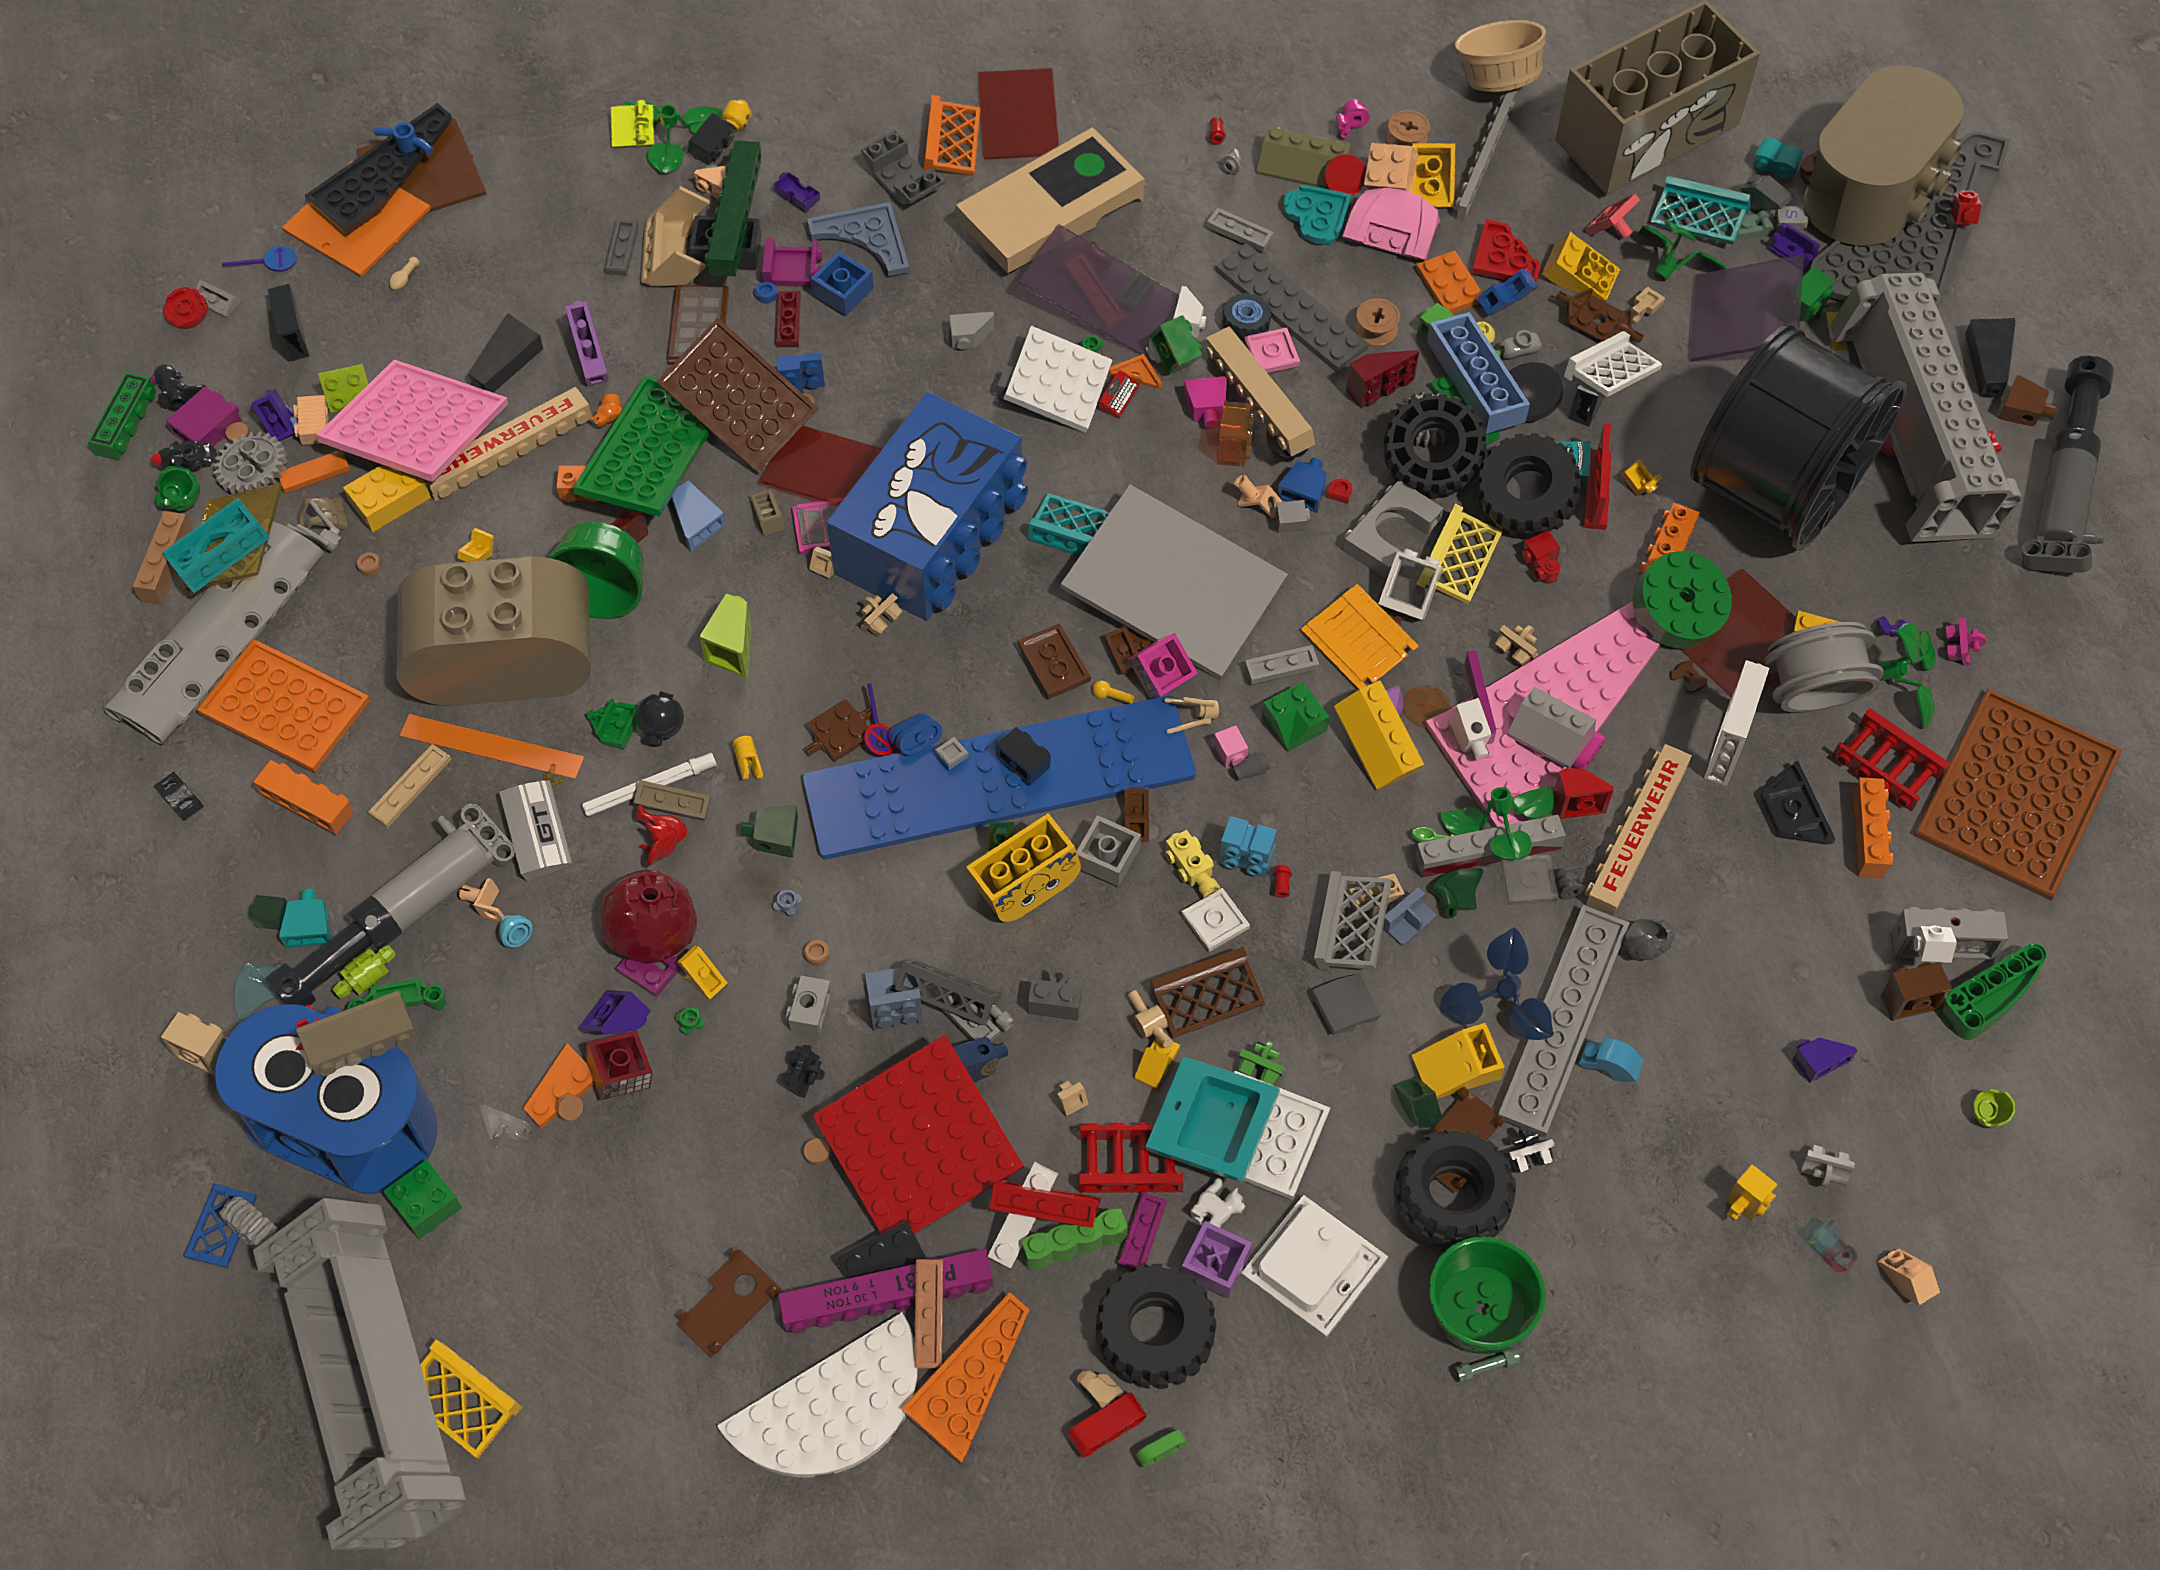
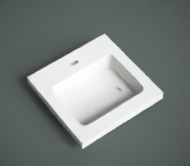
(1311, 1263)

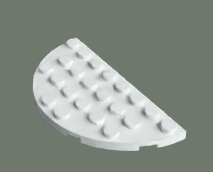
(834, 1410)

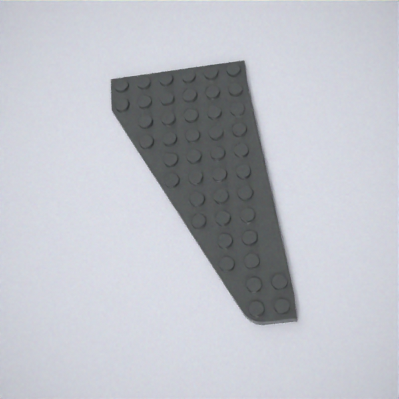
(1928, 245)

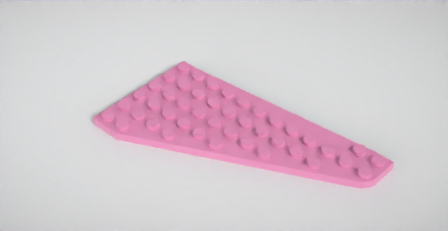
(1584, 672)

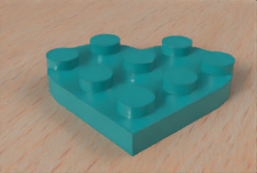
(1318, 212)

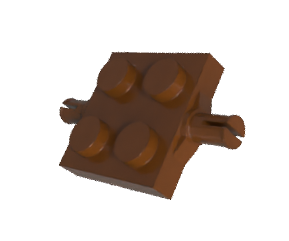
(838, 730)

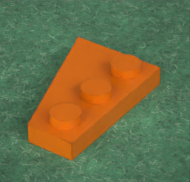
(566, 1076)

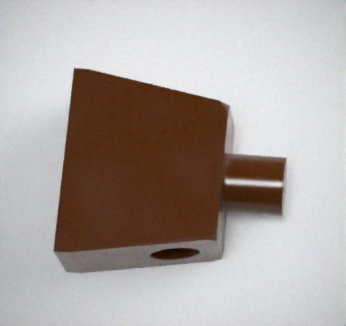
(2026, 403)

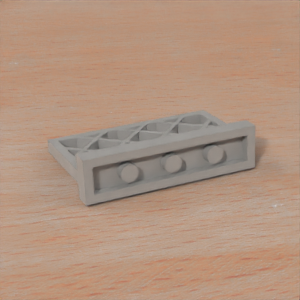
(1332, 923)

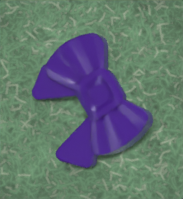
(1885, 627)

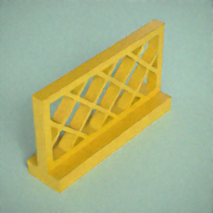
(479, 1384)

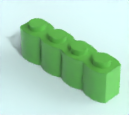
(1068, 1240)

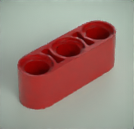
(1107, 1425)

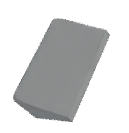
(218, 299)

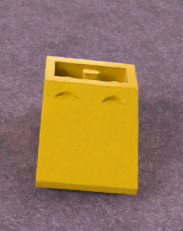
(1580, 267)
(1460, 1061)

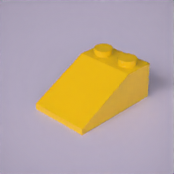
(1435, 174)

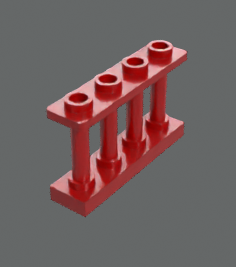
(1901, 742)
(1118, 1180)

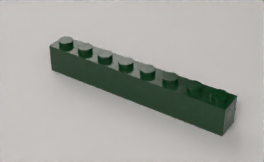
(734, 208)

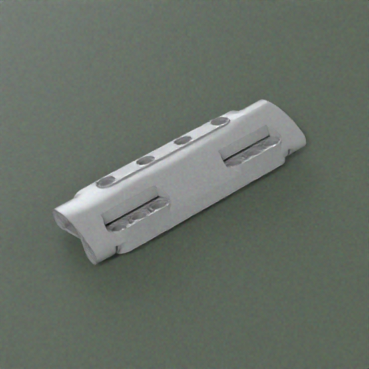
(209, 629)

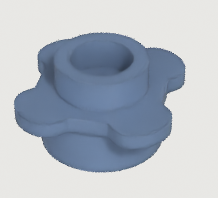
(787, 895)

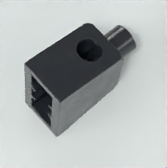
(1579, 412)

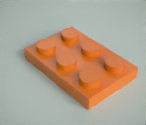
(1449, 282)

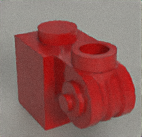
(1542, 556)

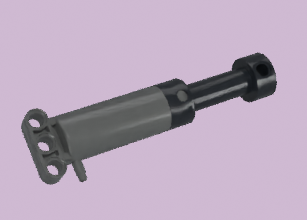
(2071, 475)

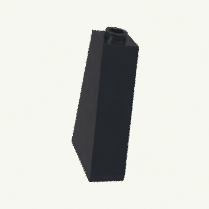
(288, 322)
(1991, 351)
(505, 354)

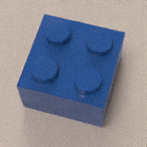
(842, 283)

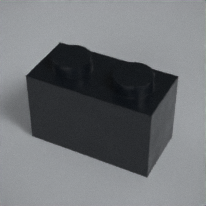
(711, 139)
(1023, 755)

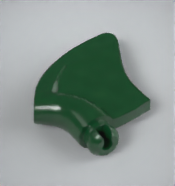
(1458, 890)

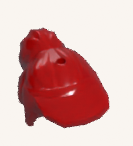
(663, 834)

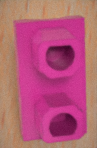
(1960, 632)

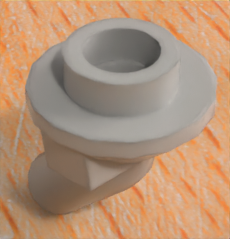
(1232, 162)

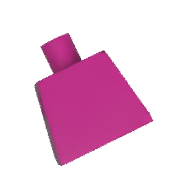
(1206, 399)

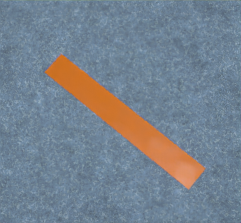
(491, 746)

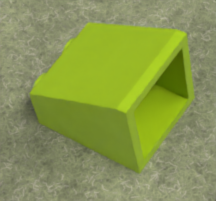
(728, 636)

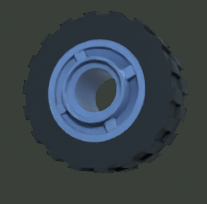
(1246, 315)

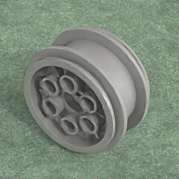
(1823, 667)

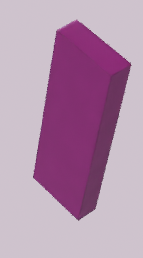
(1142, 1231)

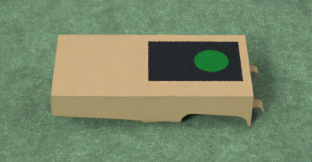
(1063, 187)

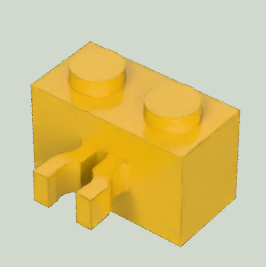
(1751, 1194)

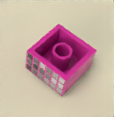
(1162, 666)

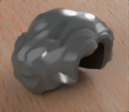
(1649, 939)

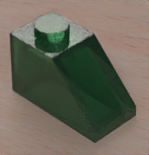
(1419, 1102)

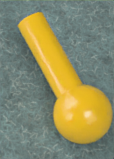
(1102, 690)

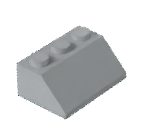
(1552, 727)

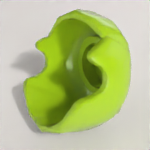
(1993, 1108)

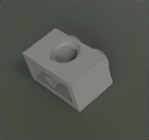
(809, 1019)

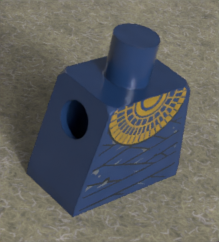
(980, 1057)

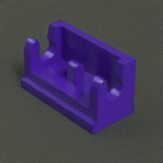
(1791, 243)

